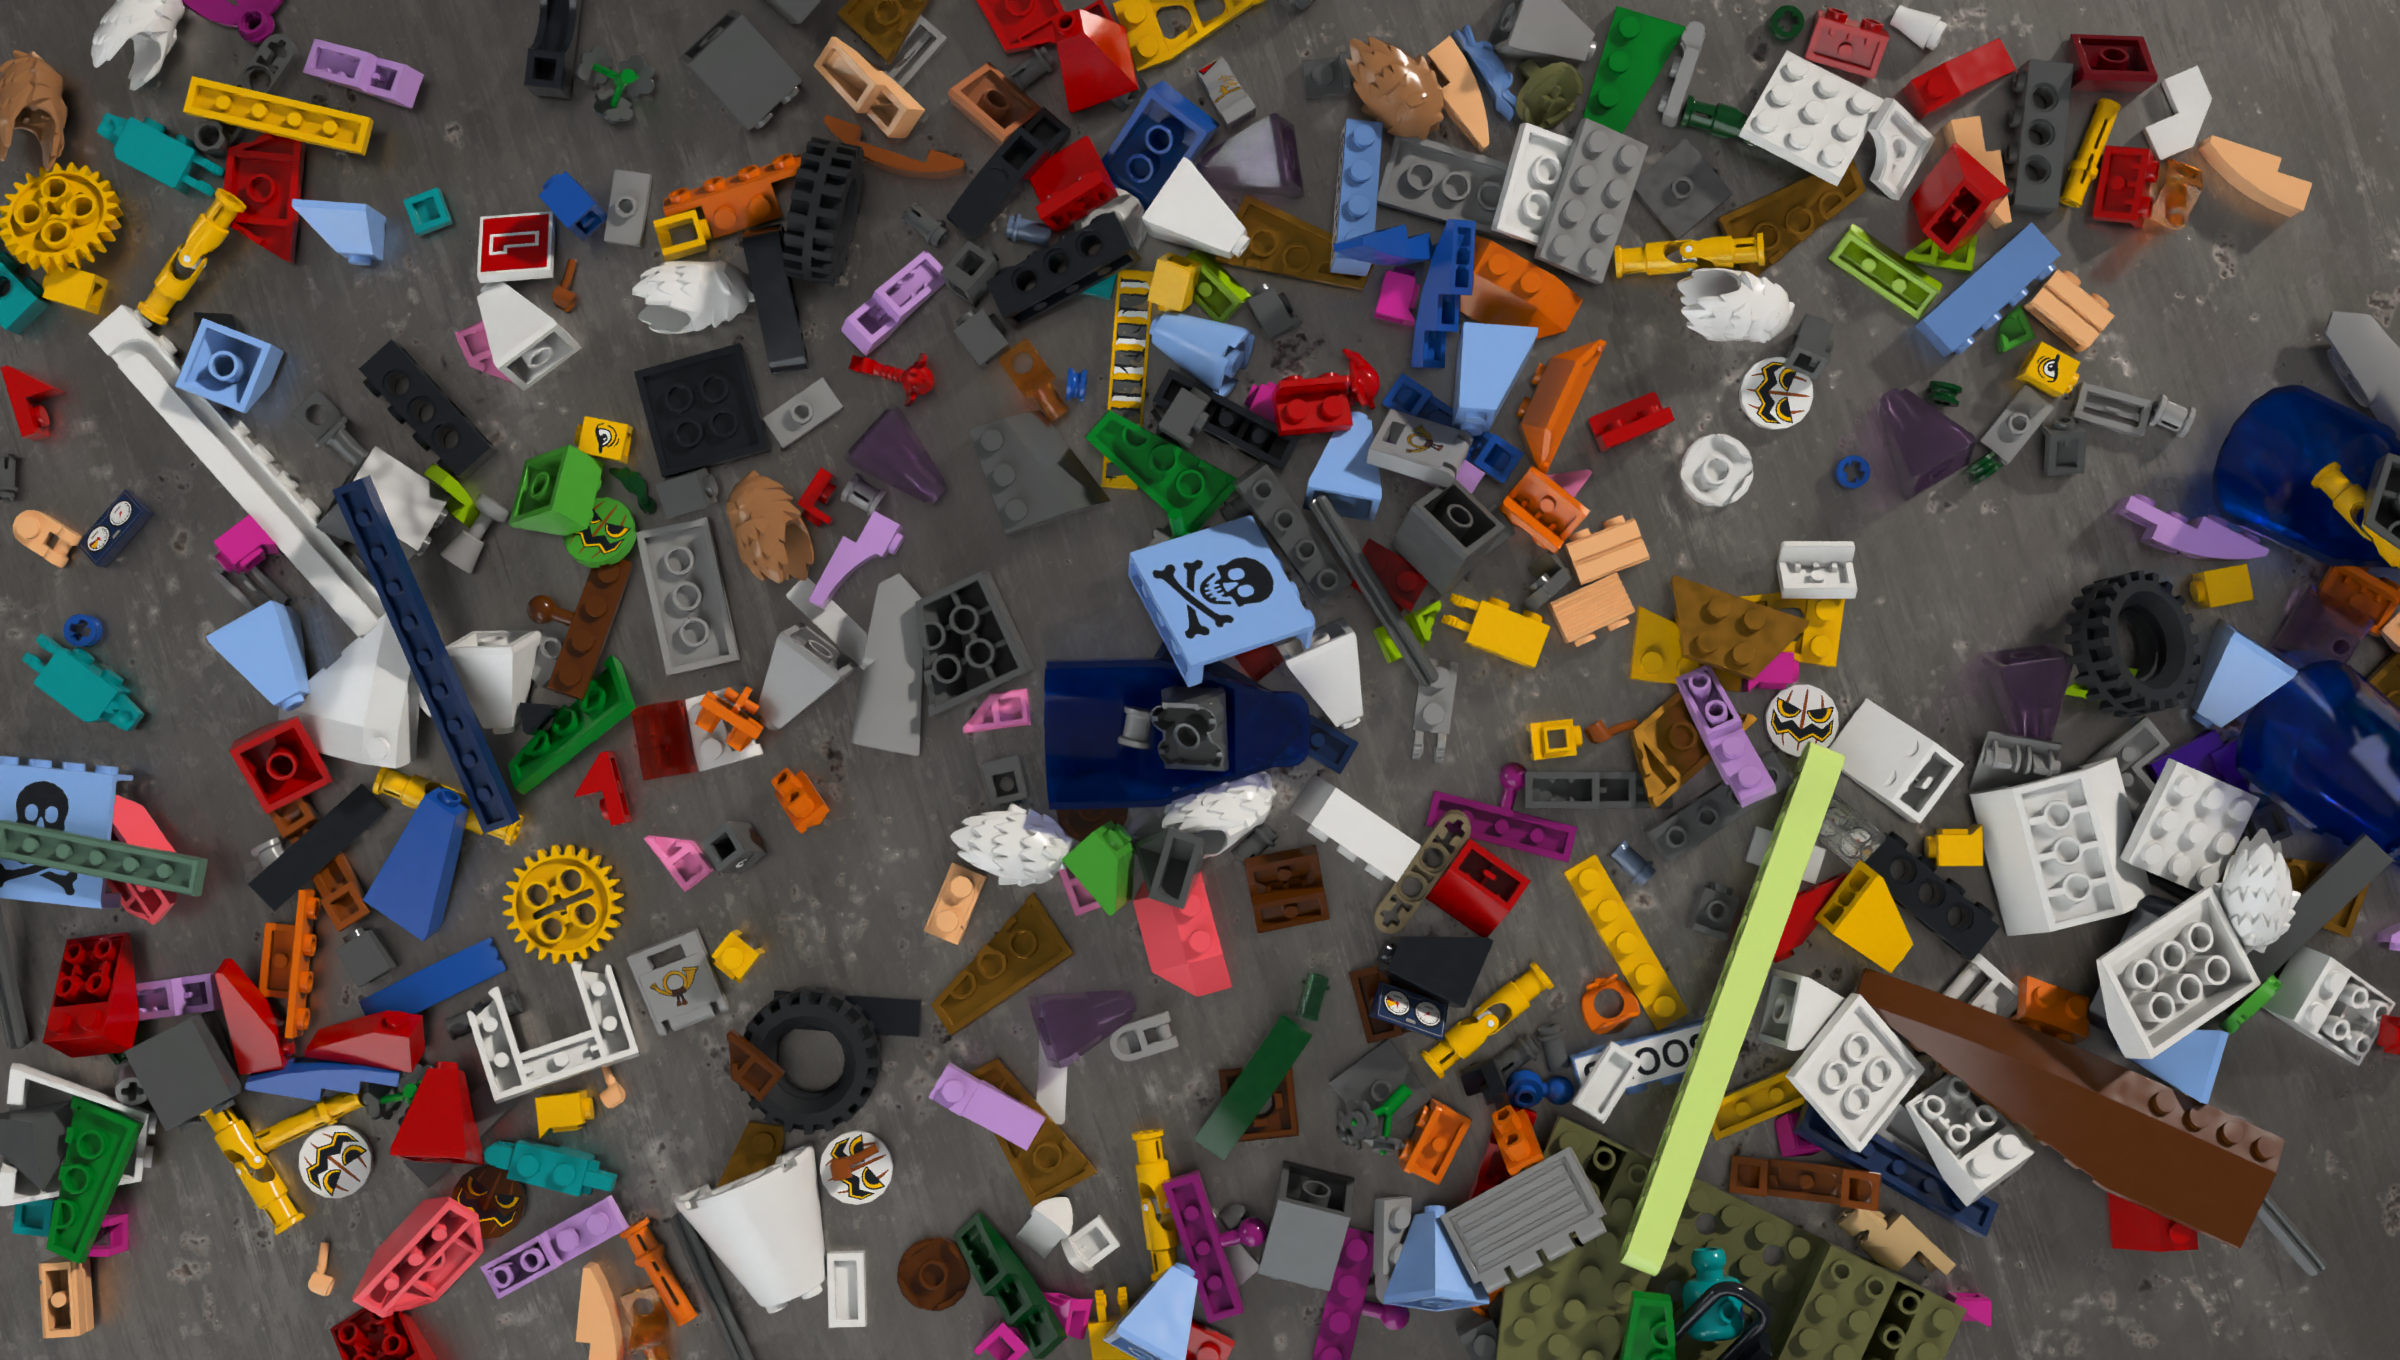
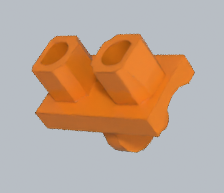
(744, 725)
(799, 799)
(1516, 1139)

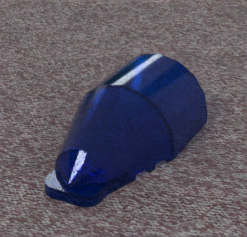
(2273, 457)
(1087, 715)
(2328, 754)

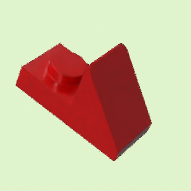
(25, 394)
(606, 778)

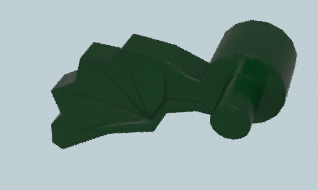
(635, 484)

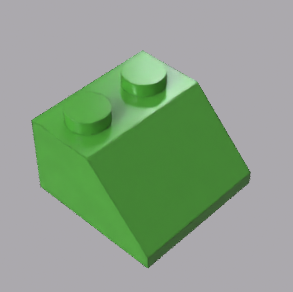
(557, 492)
(1105, 866)

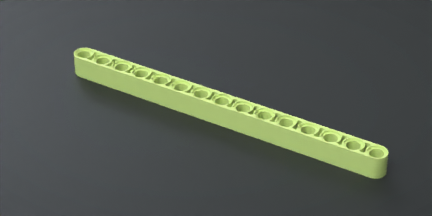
(1731, 1009)

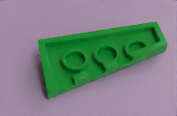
(1628, 66)
(1162, 469)
(574, 728)
(94, 1163)
(1649, 1328)

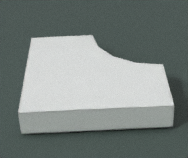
(1899, 146)

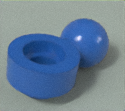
(1527, 1089)

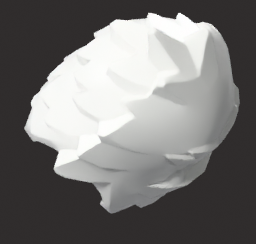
(151, 28)
(692, 295)
(1734, 305)
(1223, 811)
(1013, 845)
(2257, 892)

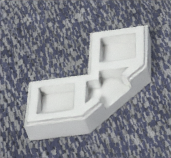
(2190, 103)

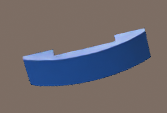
(1487, 451)
(439, 980)

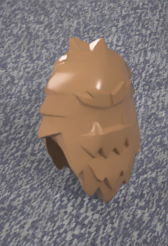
(1396, 88)
(32, 102)
(769, 530)

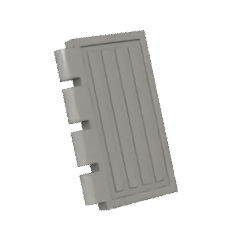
(1524, 1216)

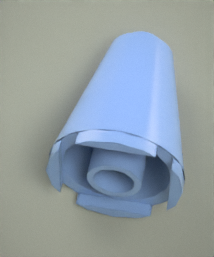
(1204, 348)

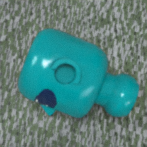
(1726, 1316)

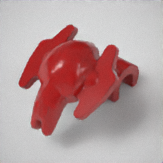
(915, 379)
(1363, 380)

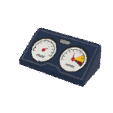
(115, 529)
(1409, 1011)

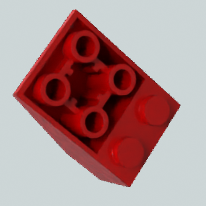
(94, 998)
(378, 1338)

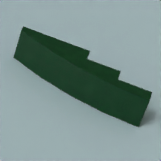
(1253, 1087)
(1011, 1285)

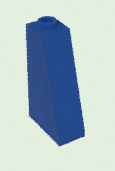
(422, 865)

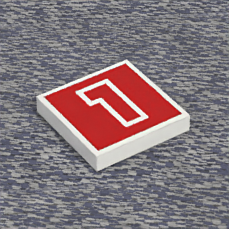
(516, 247)

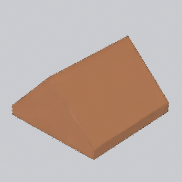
(993, 103)

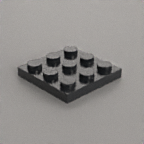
(702, 410)

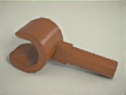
(561, 295)
(1599, 733)
(841, 1166)

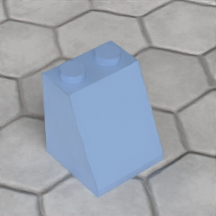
(1486, 370)

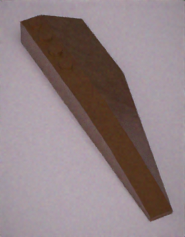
(2097, 1114)

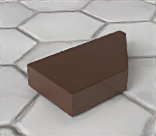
(751, 1067)

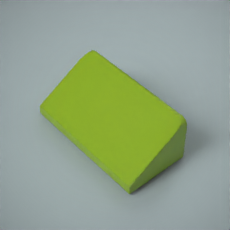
(1216, 289)

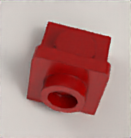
(819, 491)

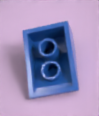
(1156, 140)

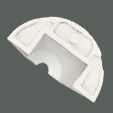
(35, 1088)
(766, 1228)

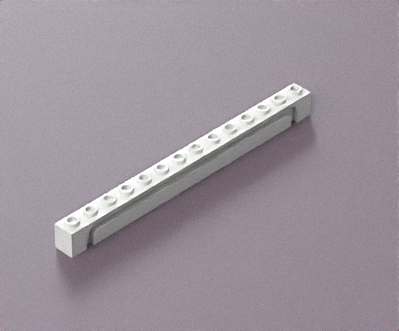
(243, 470)

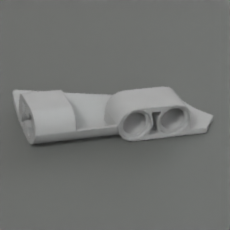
(2366, 364)
(893, 673)

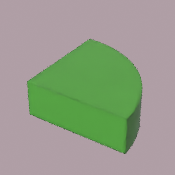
(2014, 330)

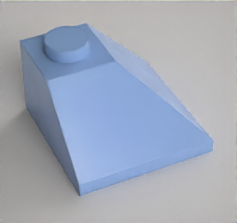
(348, 228)
(228, 366)

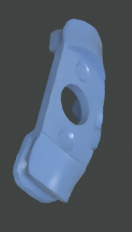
(1488, 70)

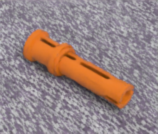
(681, 1311)

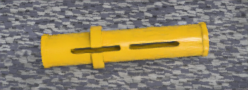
(2084, 168)
(323, 1112)

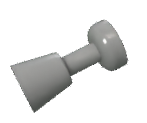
(466, 546)

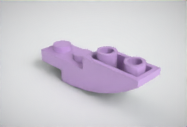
(2202, 539)
(1724, 736)
(554, 1247)

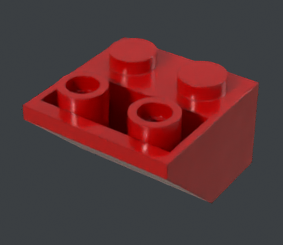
(1956, 199)
(1478, 889)

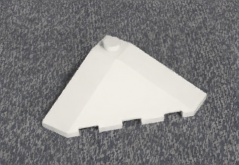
(364, 703)

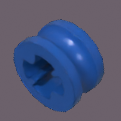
(1076, 385)
(1842, 476)
(80, 619)

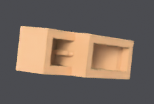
(868, 89)
(1460, 93)
(1969, 136)
(2256, 175)
(598, 1316)

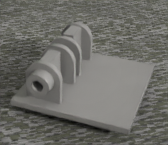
(2014, 761)

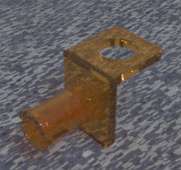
(2177, 195)
(1035, 381)
(648, 1330)

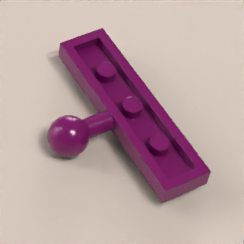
(1502, 824)
(1206, 1246)
(1347, 1300)

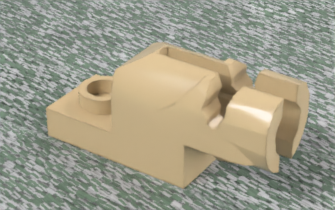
(1892, 1239)

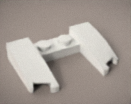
(517, 1073)

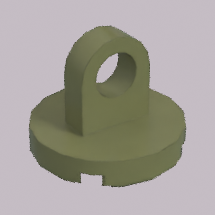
(1547, 92)

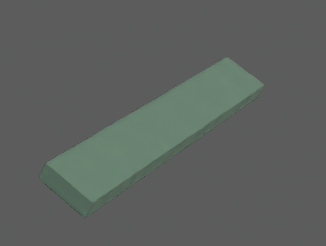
(102, 858)

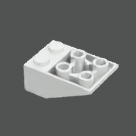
(1895, 761)
(2329, 1004)
(1967, 1138)

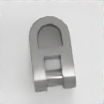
(1130, 1041)

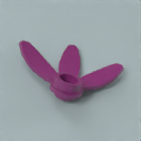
(244, 15)

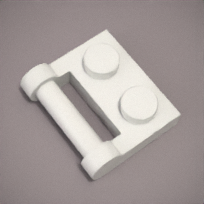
(710, 748)
(1996, 995)

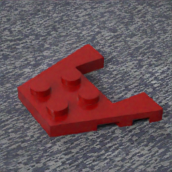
(1028, 23)

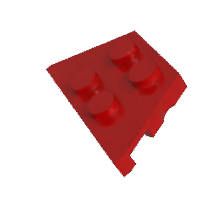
(266, 180)

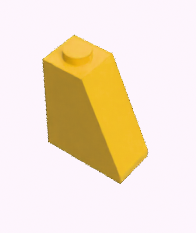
(1867, 918)

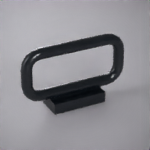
(1753, 1342)

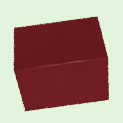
(2110, 64)

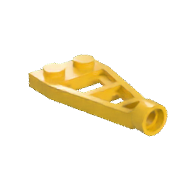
(1145, 36)
(1821, 638)

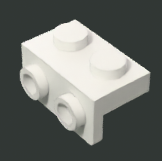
(1816, 570)

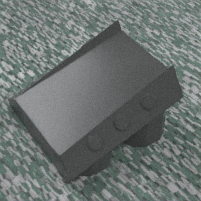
(1192, 728)

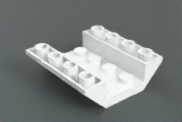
(2059, 849)

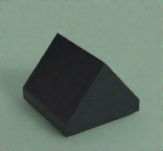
(536, 716)

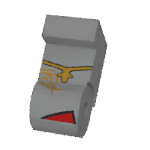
(1225, 93)

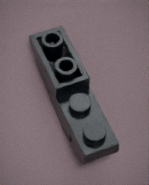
(1007, 172)

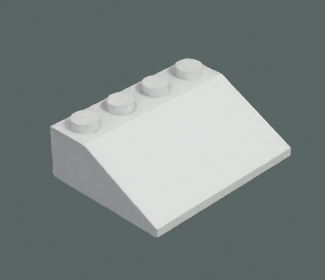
(2173, 976)

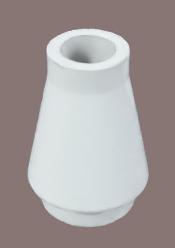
(1920, 27)

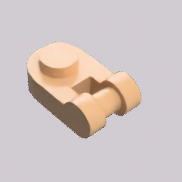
(36, 530)

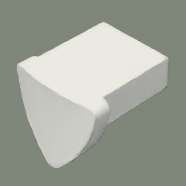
(1048, 1224)
(1089, 1244)

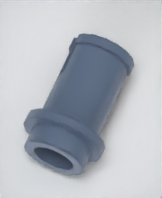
(1028, 231)
(1632, 863)

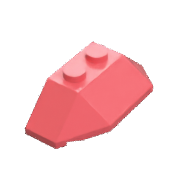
(135, 826)
(1183, 942)
(421, 1257)

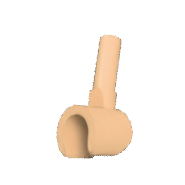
(614, 1093)
(319, 1282)

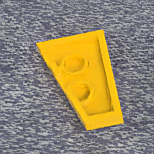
(1658, 653)

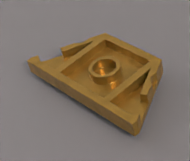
(1729, 629)
(1670, 749)

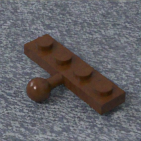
(587, 628)

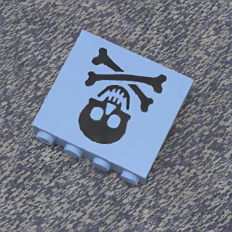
(1218, 595)
(63, 801)

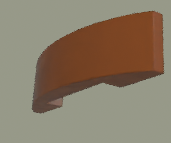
(936, 166)
(336, 881)
(1805, 1181)

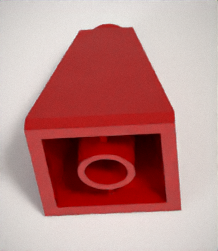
(1093, 58)
(440, 1121)

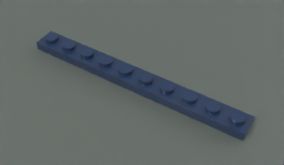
(426, 654)

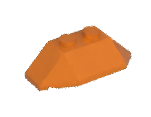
(1517, 292)
(1554, 401)

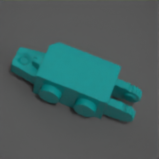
(158, 155)
(83, 686)
(550, 1166)

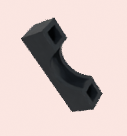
(553, 51)

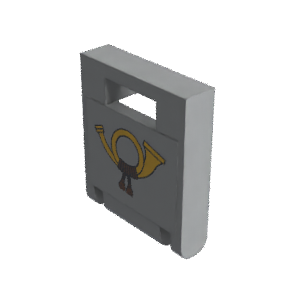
(1421, 448)
(679, 989)

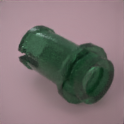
(1312, 996)

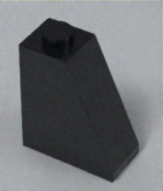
(1436, 965)

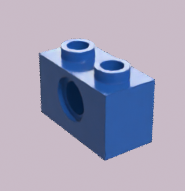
(572, 205)

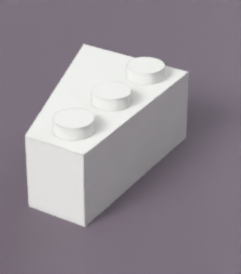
(1354, 829)

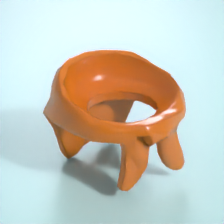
(1602, 1025)

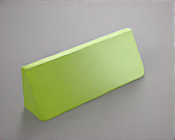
(1885, 271)

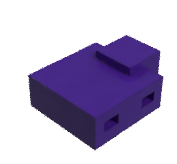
(2206, 754)

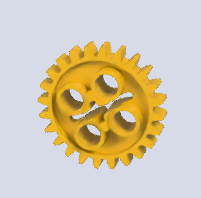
(55, 209)
(575, 933)

